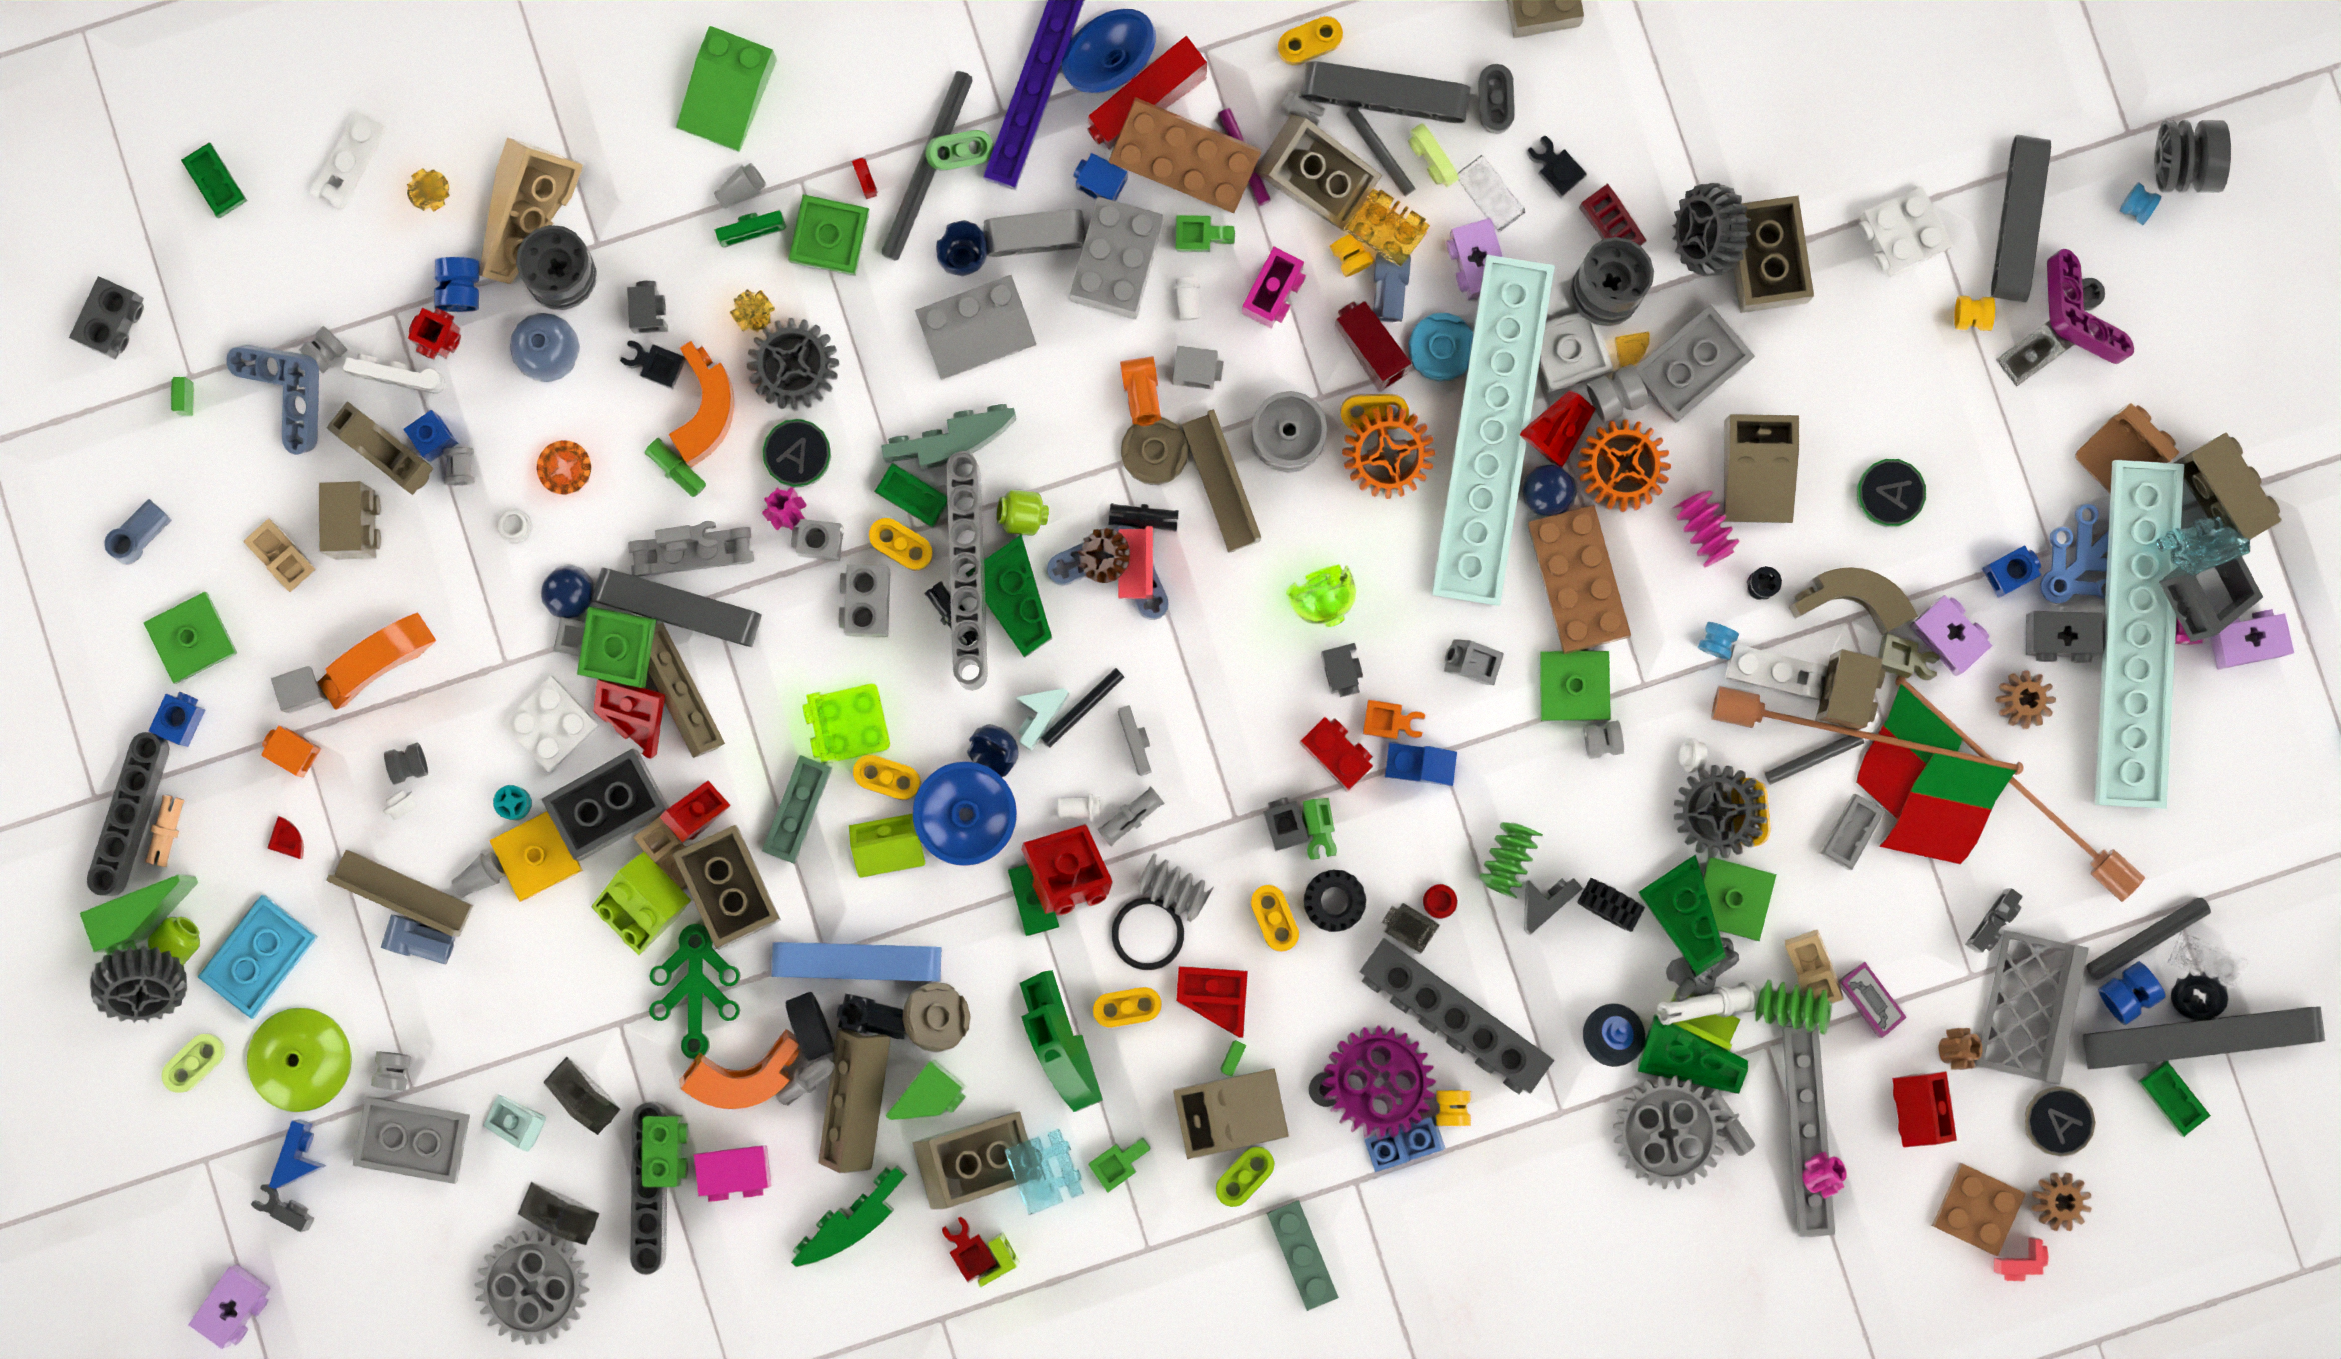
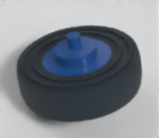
(1614, 1035)

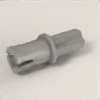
(805, 1080)
(1734, 1130)

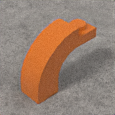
(713, 420)
(374, 657)
(744, 1087)

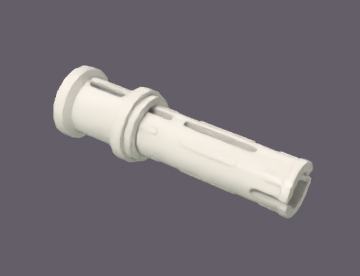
(1721, 1001)

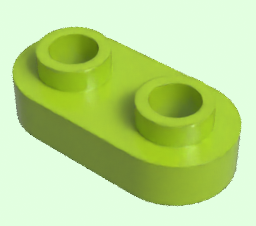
(1247, 1178)

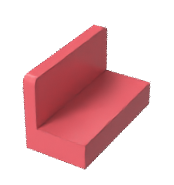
(1138, 577)

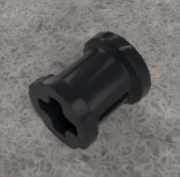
(1774, 583)

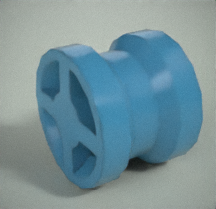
(2140, 203)
(1718, 640)

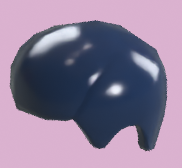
(962, 248)
(1549, 490)
(567, 591)
(994, 748)

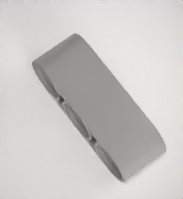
(1034, 232)

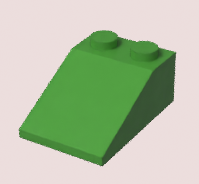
(725, 88)
(134, 915)

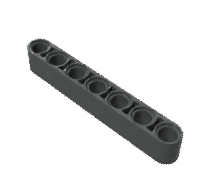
(2204, 1037)

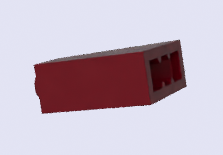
(1372, 345)

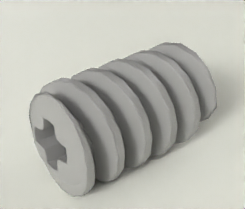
(1173, 888)

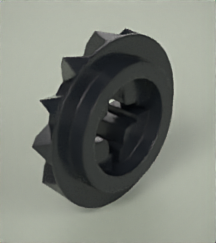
(2191, 1005)

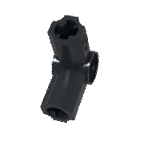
(867, 1016)

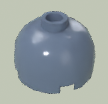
(544, 347)

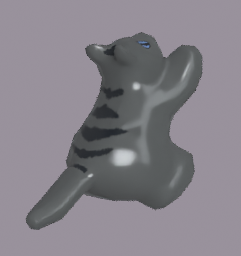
(1703, 984)

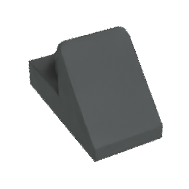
(1540, 909)

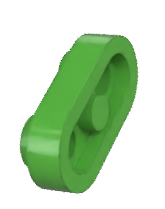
(957, 150)

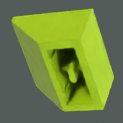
(640, 902)

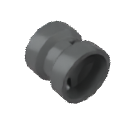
(407, 764)

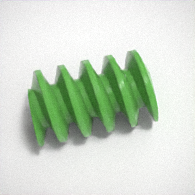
(1509, 858)
(1794, 1007)

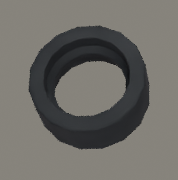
(809, 1026)

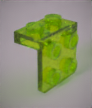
(846, 723)

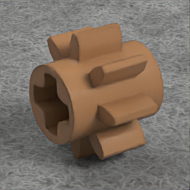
(1960, 1048)

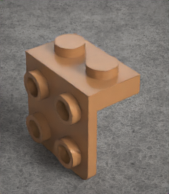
(2125, 437)

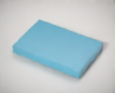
(257, 956)

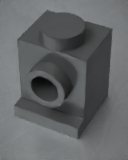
(645, 308)
(1342, 670)
(1285, 838)

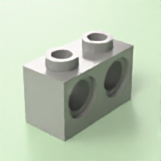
(875, 600)

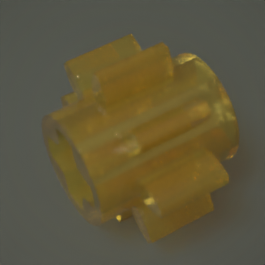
(428, 189)
(752, 310)

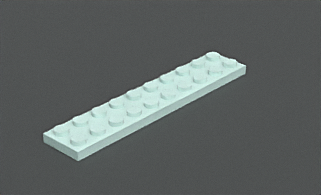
(1488, 438)
(2138, 637)

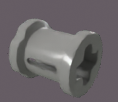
(458, 466)

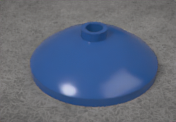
(1109, 51)
(946, 795)

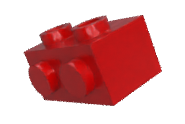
(1336, 753)
(1924, 1109)

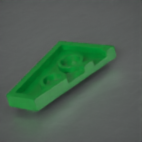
(1015, 597)
(1685, 914)
(1675, 1051)

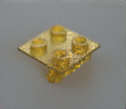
(1385, 229)

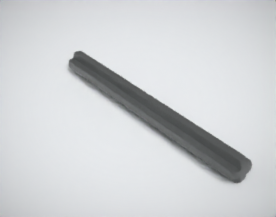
(924, 171)

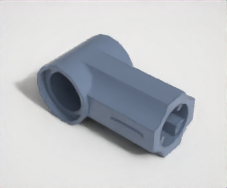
(1390, 288)
(140, 529)
(408, 938)

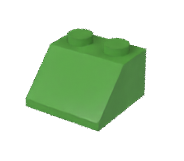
(929, 1094)

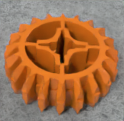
(1404, 447)
(1610, 457)

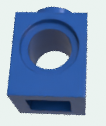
(1100, 178)
(430, 436)
(2001, 580)
(162, 722)

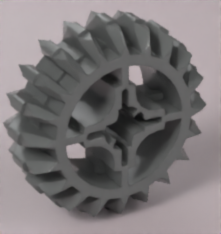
(1711, 229)
(800, 351)
(1718, 796)
(138, 984)

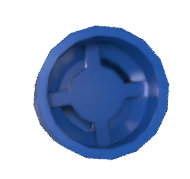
(456, 285)
(2125, 1003)

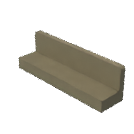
(1221, 482)
(401, 893)
(854, 1101)

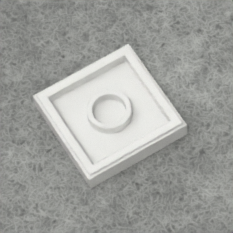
(1572, 352)

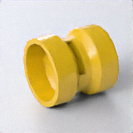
(1352, 255)
(1974, 313)
(1453, 1116)

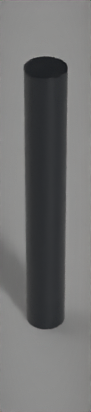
(1082, 707)

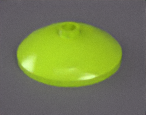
(322, 1056)

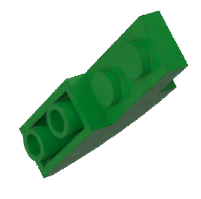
(1057, 1049)
(840, 1230)

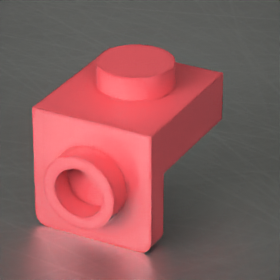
(2017, 1268)

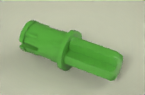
(675, 467)

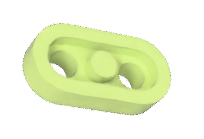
(1440, 167)
(194, 1062)

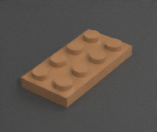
(1184, 155)
(1579, 579)

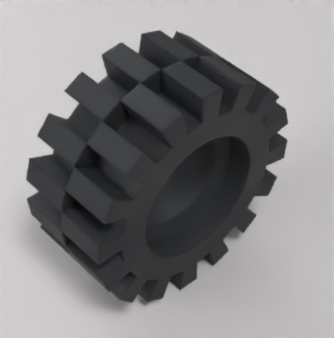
(1355, 894)
(1611, 904)

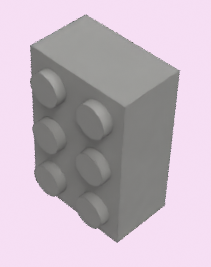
(1116, 257)

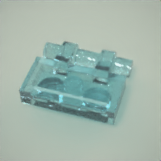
(2212, 548)
(1034, 1173)

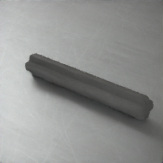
(2148, 938)

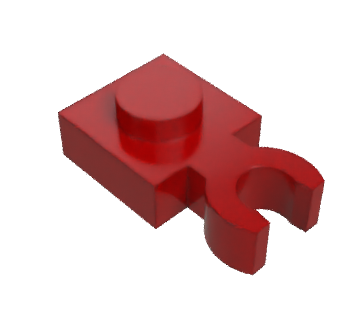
(971, 1254)

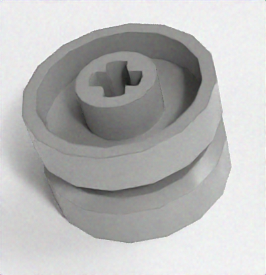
(1284, 451)

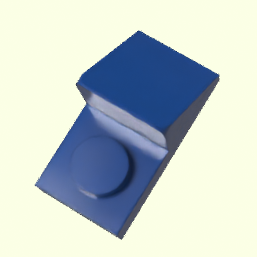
(1421, 764)
(291, 1164)

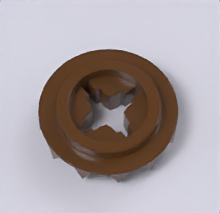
(1111, 568)

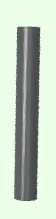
(1380, 151)
(1813, 758)

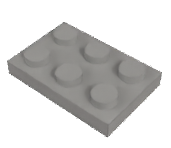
(1693, 363)
(411, 1140)

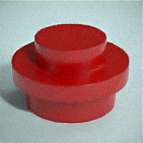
(1440, 901)

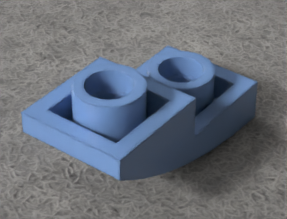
(1418, 1142)

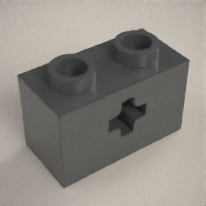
(2082, 627)

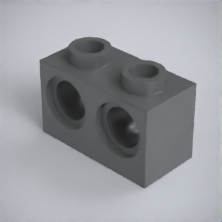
(98, 314)

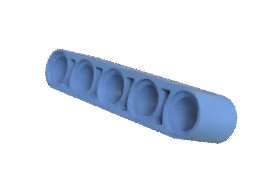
(856, 961)

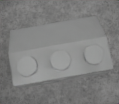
(976, 327)

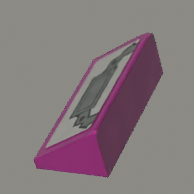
(1872, 1000)

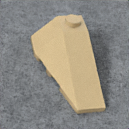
(525, 197)

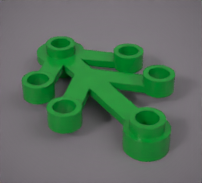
(695, 985)

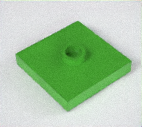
(829, 235)
(190, 637)
(616, 647)
(1575, 686)
(1738, 897)

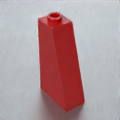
(1160, 84)

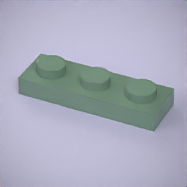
(797, 809)
(1302, 1255)

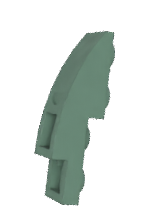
(966, 433)

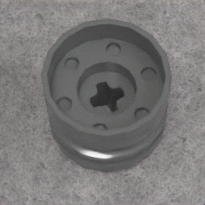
(2193, 156)
(545, 252)
(1611, 281)

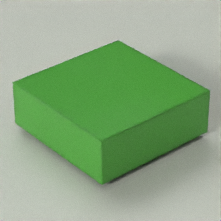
(182, 396)
(1232, 1058)

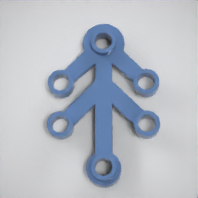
(2086, 560)

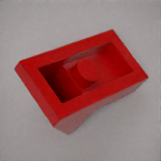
(695, 812)

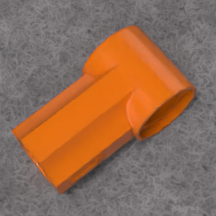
(1140, 383)

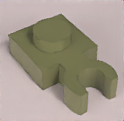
(1902, 658)

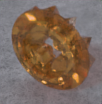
(548, 465)

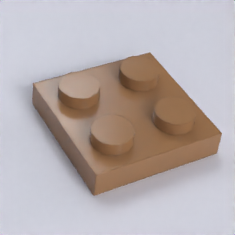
(1978, 1209)

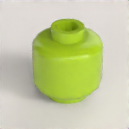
(1022, 512)
(177, 936)

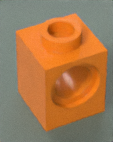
(289, 751)

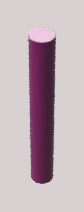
(1255, 182)

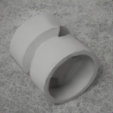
(1615, 394)

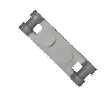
(695, 555)

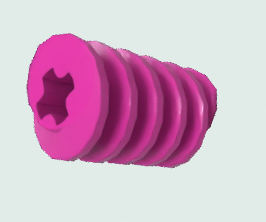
(1706, 528)

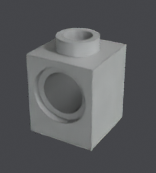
(1197, 367)
(829, 550)

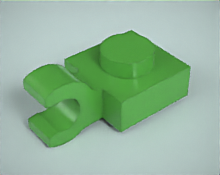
(1196, 233)
(1319, 822)
(1115, 1165)

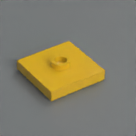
(534, 856)

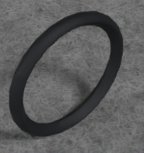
(1139, 965)

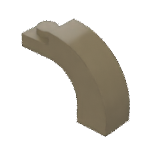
(380, 448)
(1871, 590)

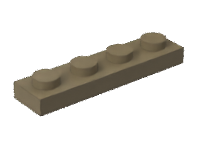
(682, 695)

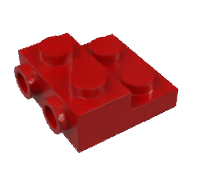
(1067, 870)

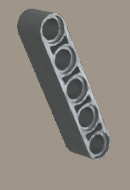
(1385, 92)
(2021, 218)
(676, 607)
(115, 827)
(642, 1204)

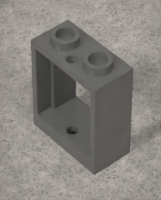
(2200, 619)

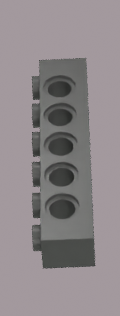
(1532, 1062)

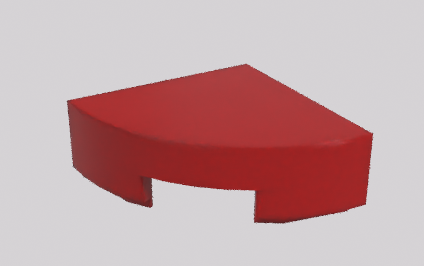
(865, 178)
(286, 839)

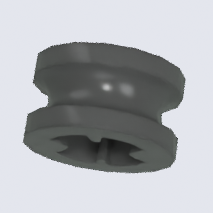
(2099, 291)

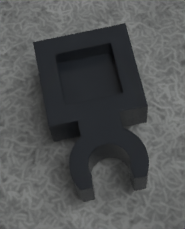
(1559, 170)
(658, 365)

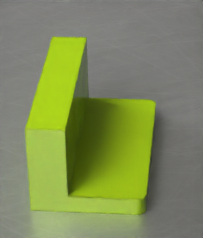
(885, 846)
(1712, 1028)
(1005, 1256)

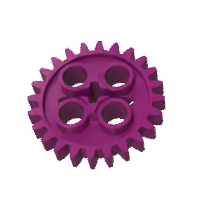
(1358, 1104)

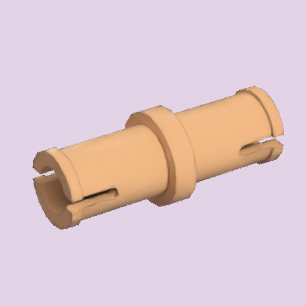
(164, 830)

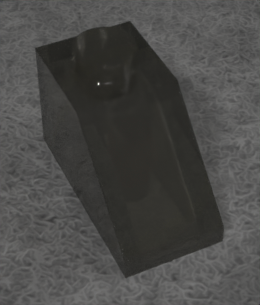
(2033, 353)
(1409, 927)
(581, 1096)
(558, 1214)

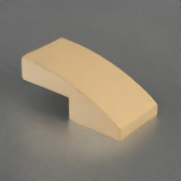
(279, 555)
(659, 844)
(1813, 965)

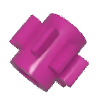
(784, 508)
(1824, 1174)

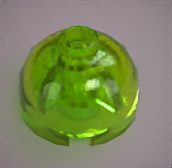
(1324, 596)

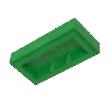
(214, 180)
(750, 227)
(912, 495)
(1029, 906)
(2174, 1098)

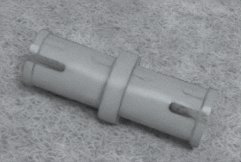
(1130, 816)

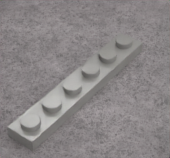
(1807, 1125)

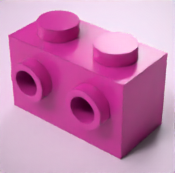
(1272, 288)
(733, 1171)

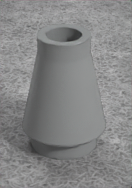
(740, 186)
(480, 874)

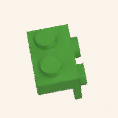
(663, 1151)

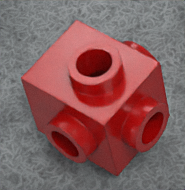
(426, 325)

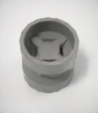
(323, 348)
(1596, 743)
(389, 1078)

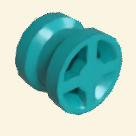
(505, 803)

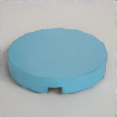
(1440, 346)

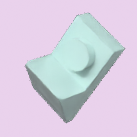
(1046, 706)
(514, 1123)

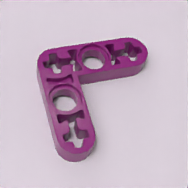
(2071, 320)

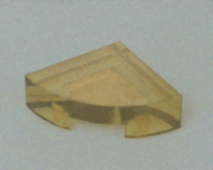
(1631, 348)

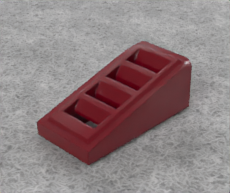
(1614, 203)

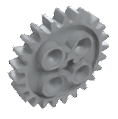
(1702, 1128)
(508, 1308)

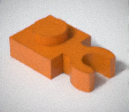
(1385, 720)

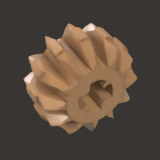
(2025, 686)
(2057, 1215)

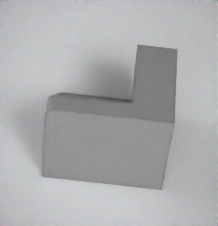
(297, 690)

